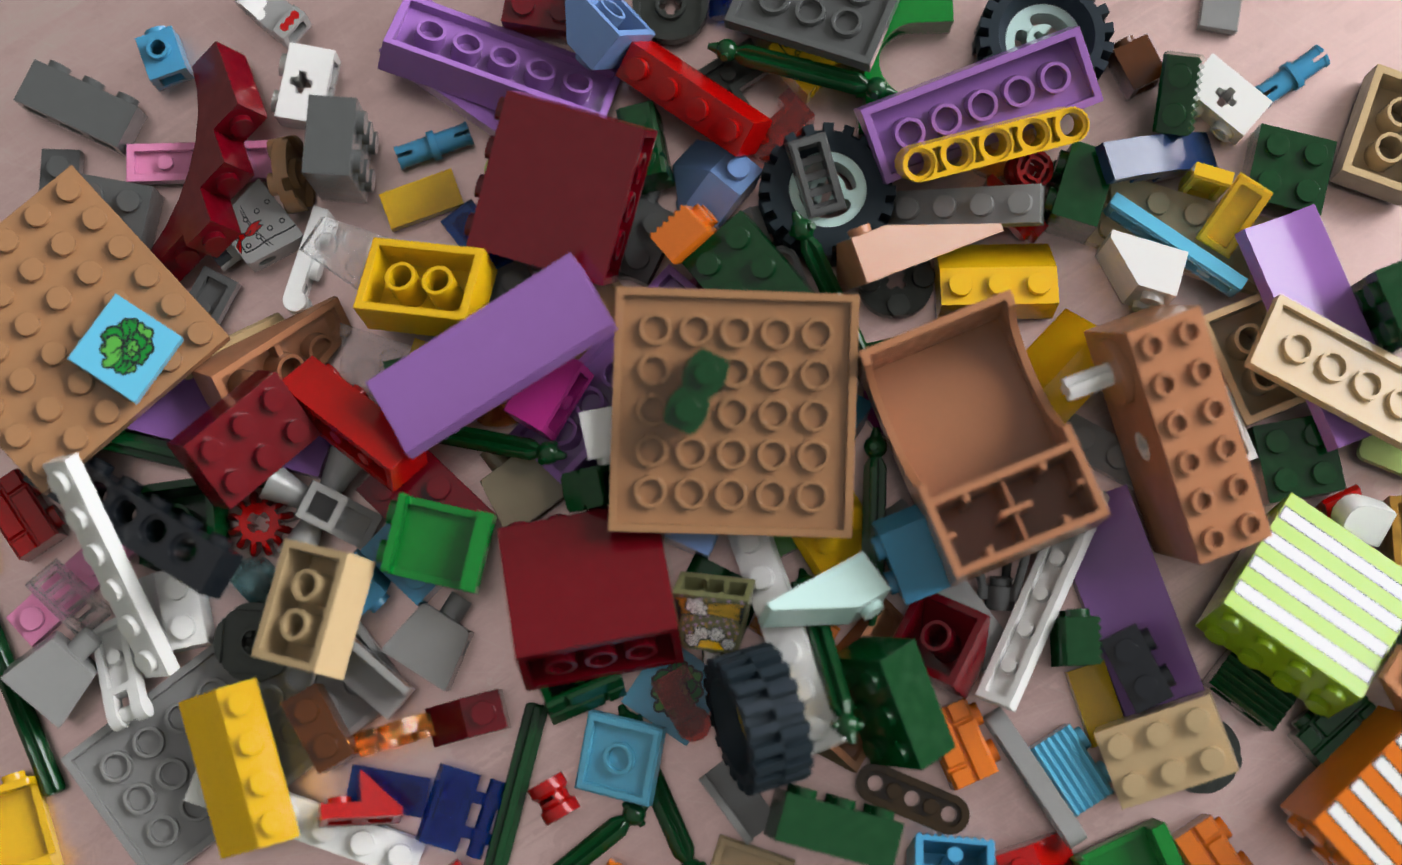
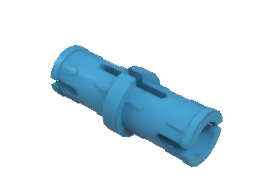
(1292, 75)
(433, 145)

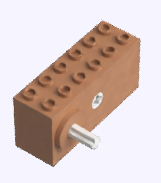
(1175, 431)

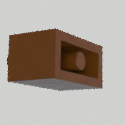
(320, 728)

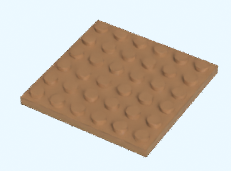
(57, 273)
(775, 434)

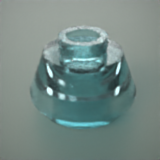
(254, 579)

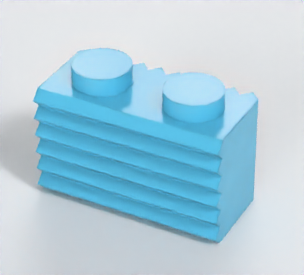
(1072, 769)

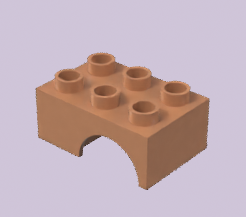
(979, 439)

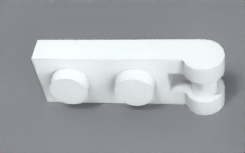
(304, 270)
(120, 678)

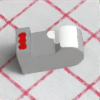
(277, 19)

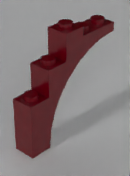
(219, 163)

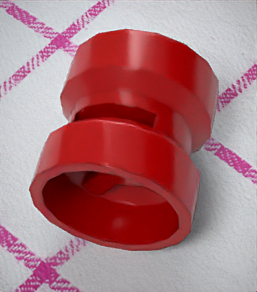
(1020, 171)
(561, 804)

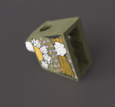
(712, 611)

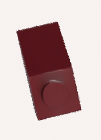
(469, 717)

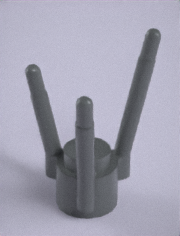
(1003, 590)

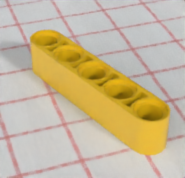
(1010, 143)

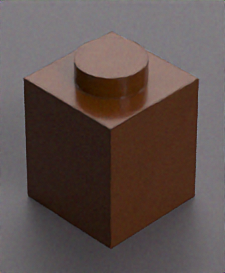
(1135, 65)

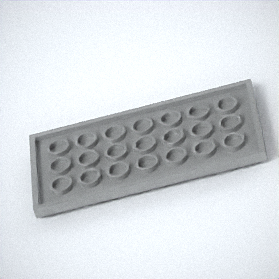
(145, 770)

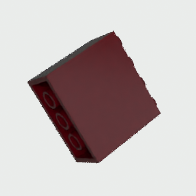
(560, 185)
(586, 599)

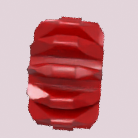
(258, 538)

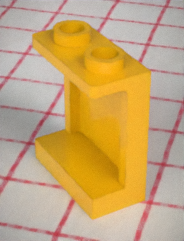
(26, 823)

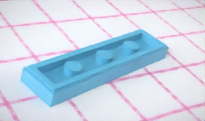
(1198, 260)

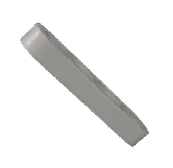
(1035, 778)

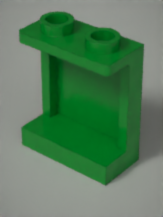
(436, 543)
(1140, 845)

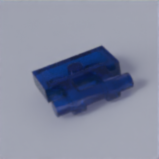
(449, 807)

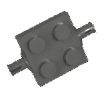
(642, 254)

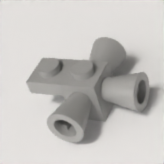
(322, 503)

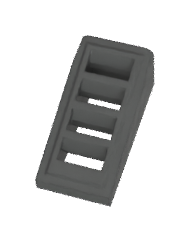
(802, 179)

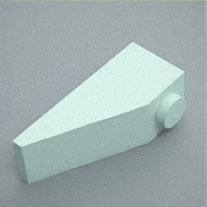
(832, 598)

